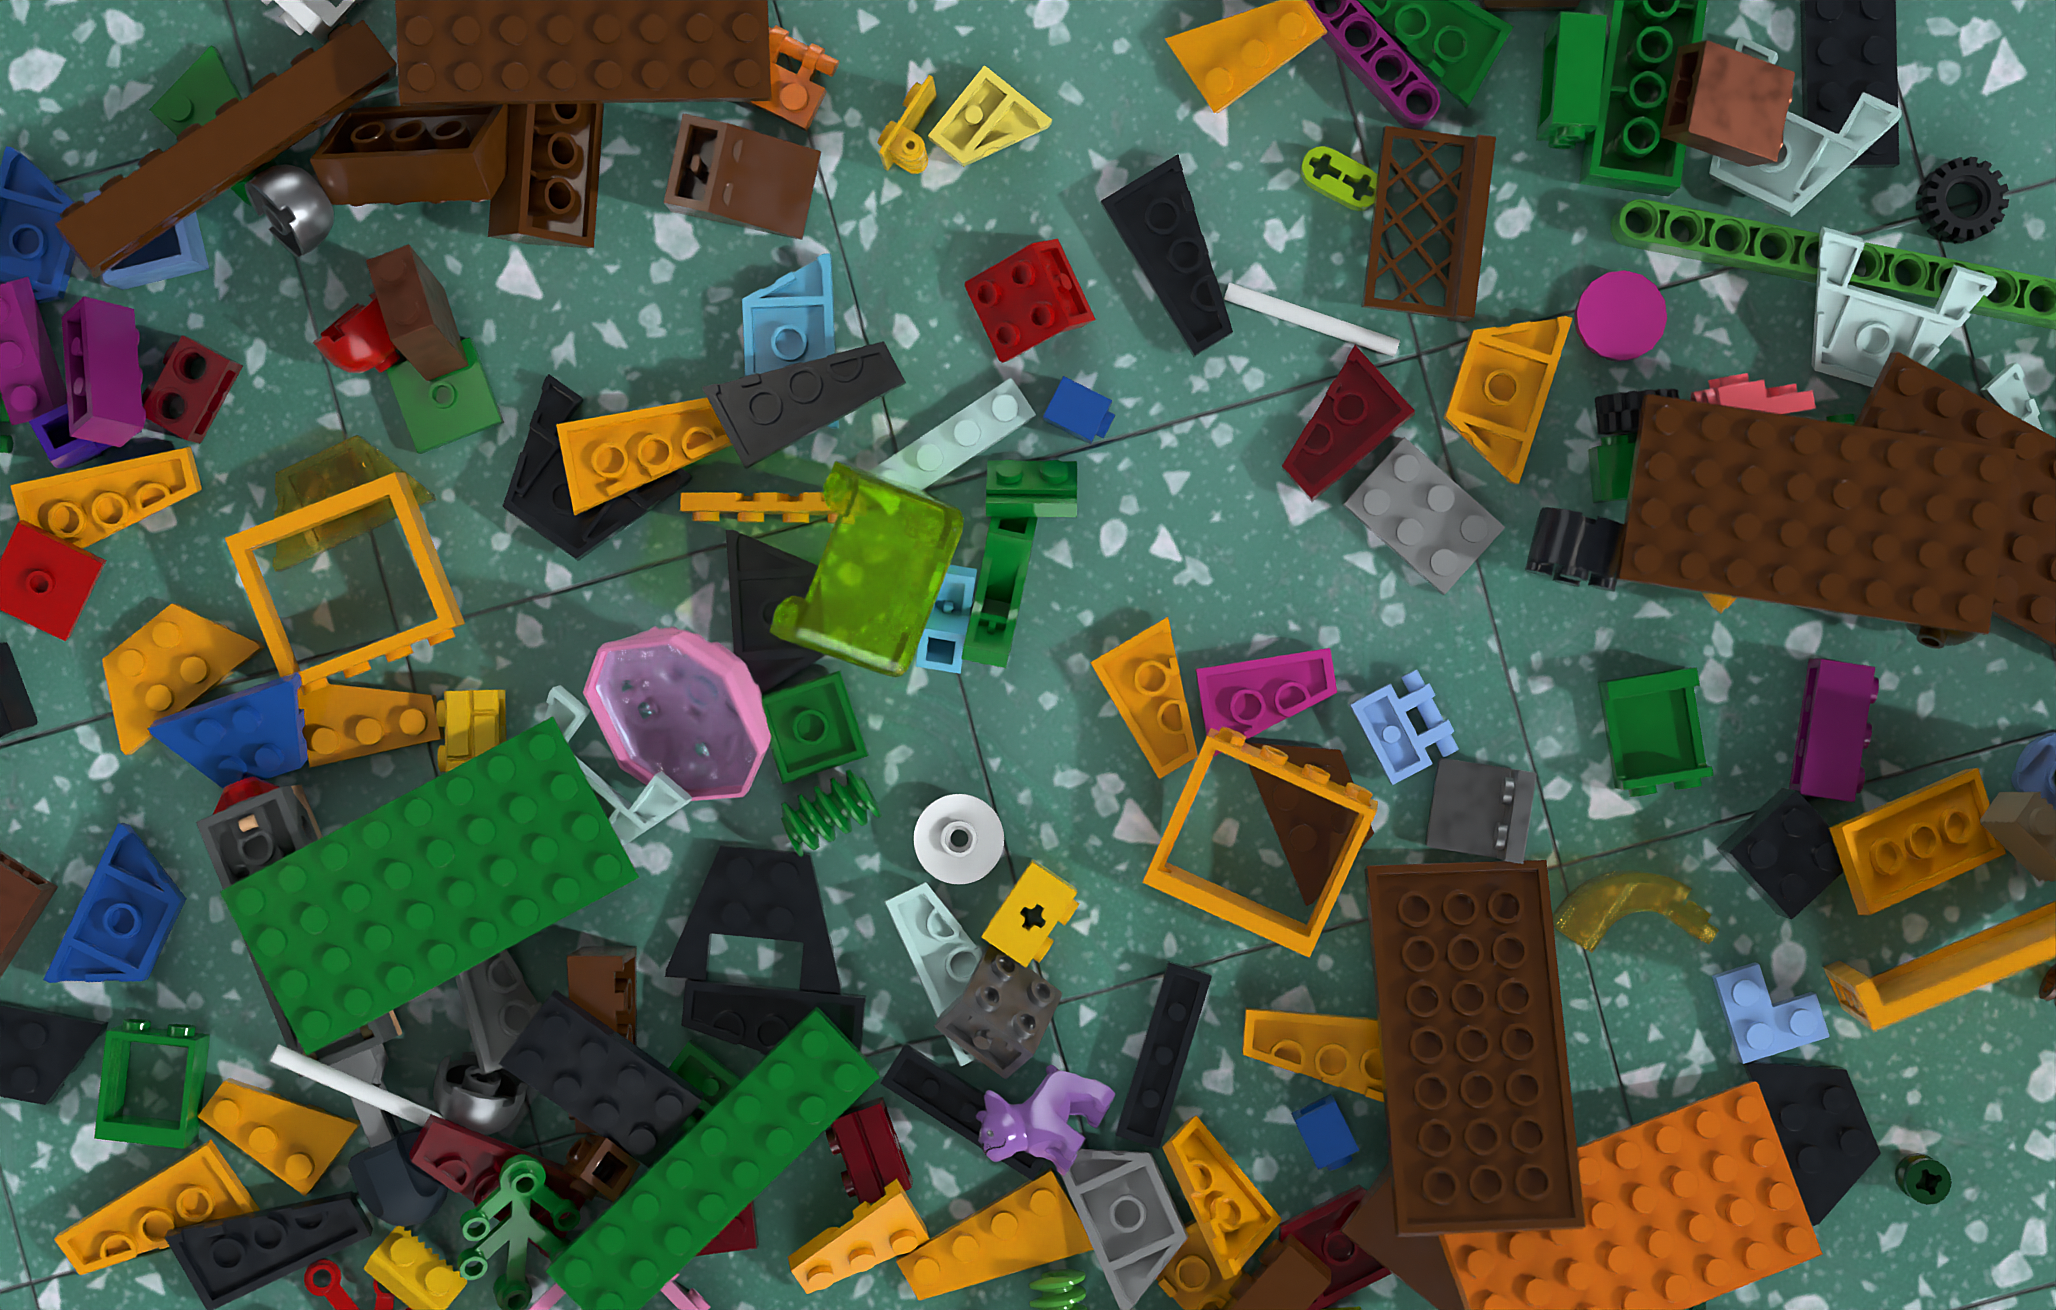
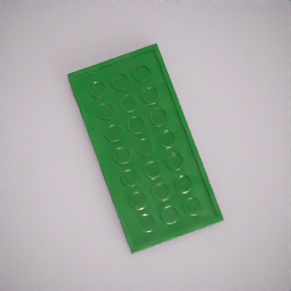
(429, 885)

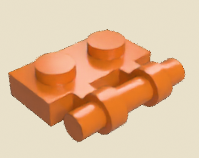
(795, 95)

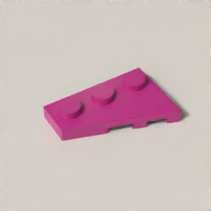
(1264, 690)

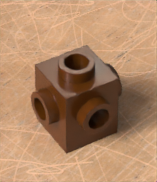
(599, 1168)

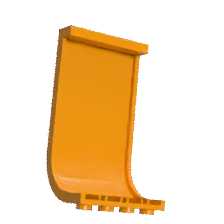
(1947, 970)

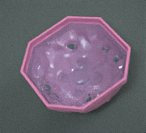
(680, 711)

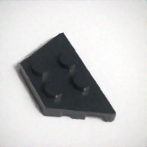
(758, 583)
(41, 1050)
(1818, 1129)

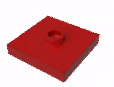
(46, 579)

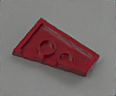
(1349, 424)

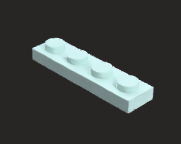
(959, 438)

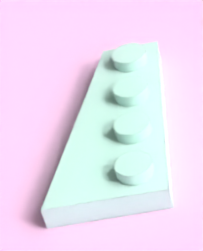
(937, 948)

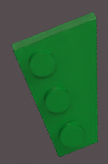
(197, 98)

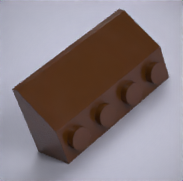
(414, 154)
(550, 176)

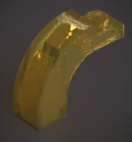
(1604, 899)

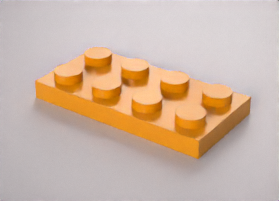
(1916, 841)

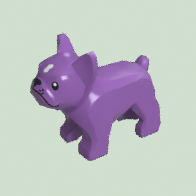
(1041, 1121)

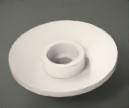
(952, 862)

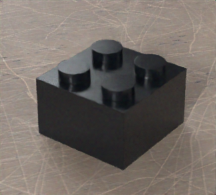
(1784, 853)

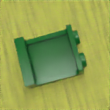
(1654, 731)

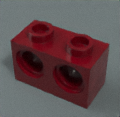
(200, 396)

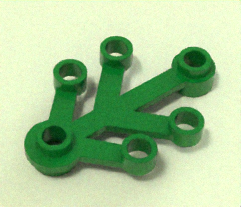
(515, 1229)

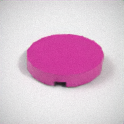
(1620, 316)

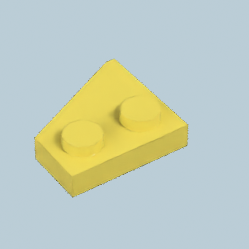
(986, 120)

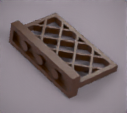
(1467, 229)

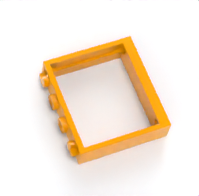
(395, 647)
(1238, 908)

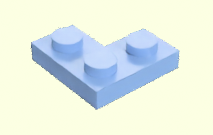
(1764, 1027)

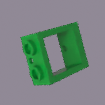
(1571, 79)
(110, 1120)

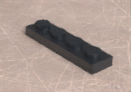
(1163, 1054)
(947, 1100)

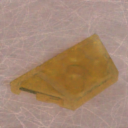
(324, 476)

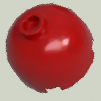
(359, 340)

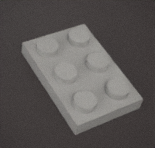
(1423, 516)

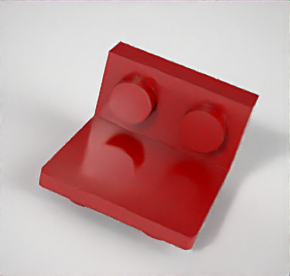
(1028, 299)

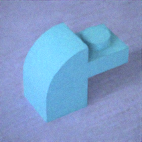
(948, 622)

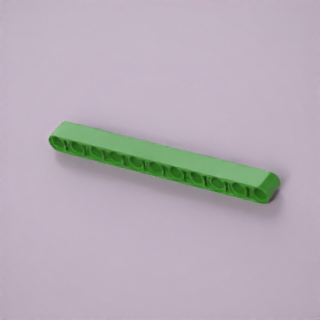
(1790, 261)

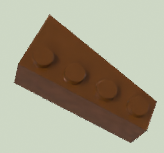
(606, 987)

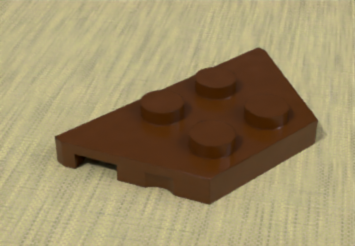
(1307, 823)

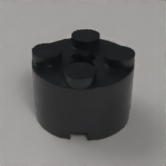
(1575, 548)

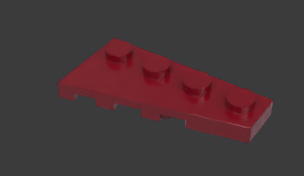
(472, 1166)

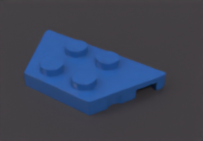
(28, 229)
(240, 733)
(120, 917)

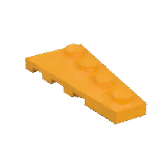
(751, 509)
(1322, 1046)
(182, 1194)

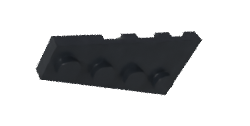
(1167, 244)
(790, 403)
(765, 1014)
(258, 1247)

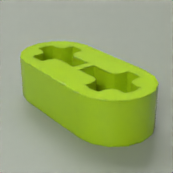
(1333, 187)

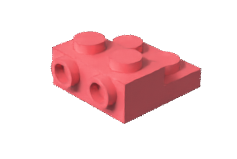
(1740, 393)

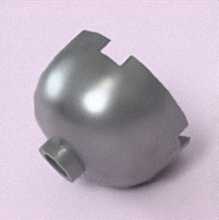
(293, 205)
(477, 1100)

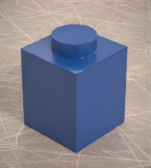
(1079, 411)
(1325, 1133)

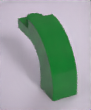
(999, 590)

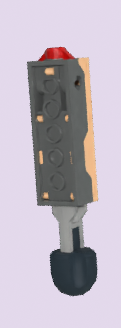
(246, 833)

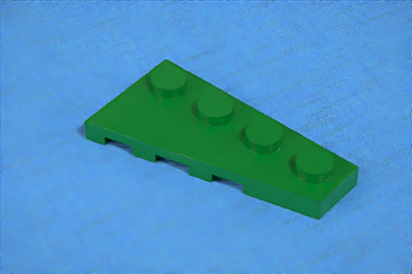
(1446, 37)

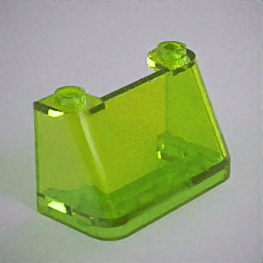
(874, 573)

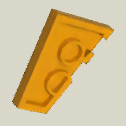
(1150, 696)
(280, 1134)
(1221, 1196)
(868, 1239)

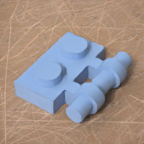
(1392, 733)

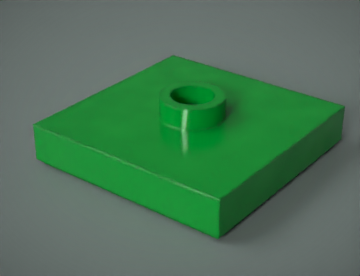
(445, 406)
(812, 727)

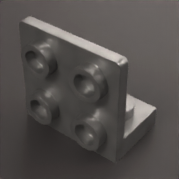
(1481, 809)
(1001, 1012)

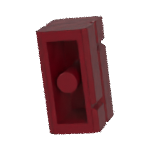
(869, 1151)

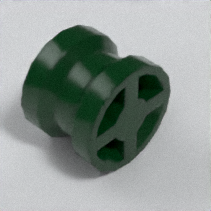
(1915, 1170)

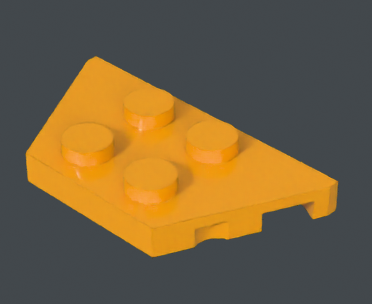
(1505, 390)
(169, 669)

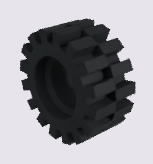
(1981, 181)
(1621, 411)

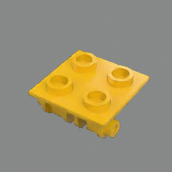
(898, 139)

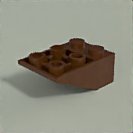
(741, 177)

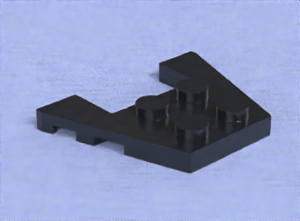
(541, 490)
(759, 897)

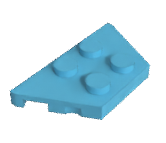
(791, 320)

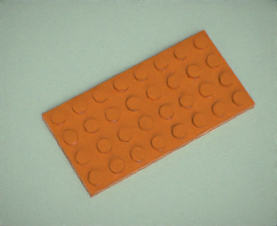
(1669, 1219)

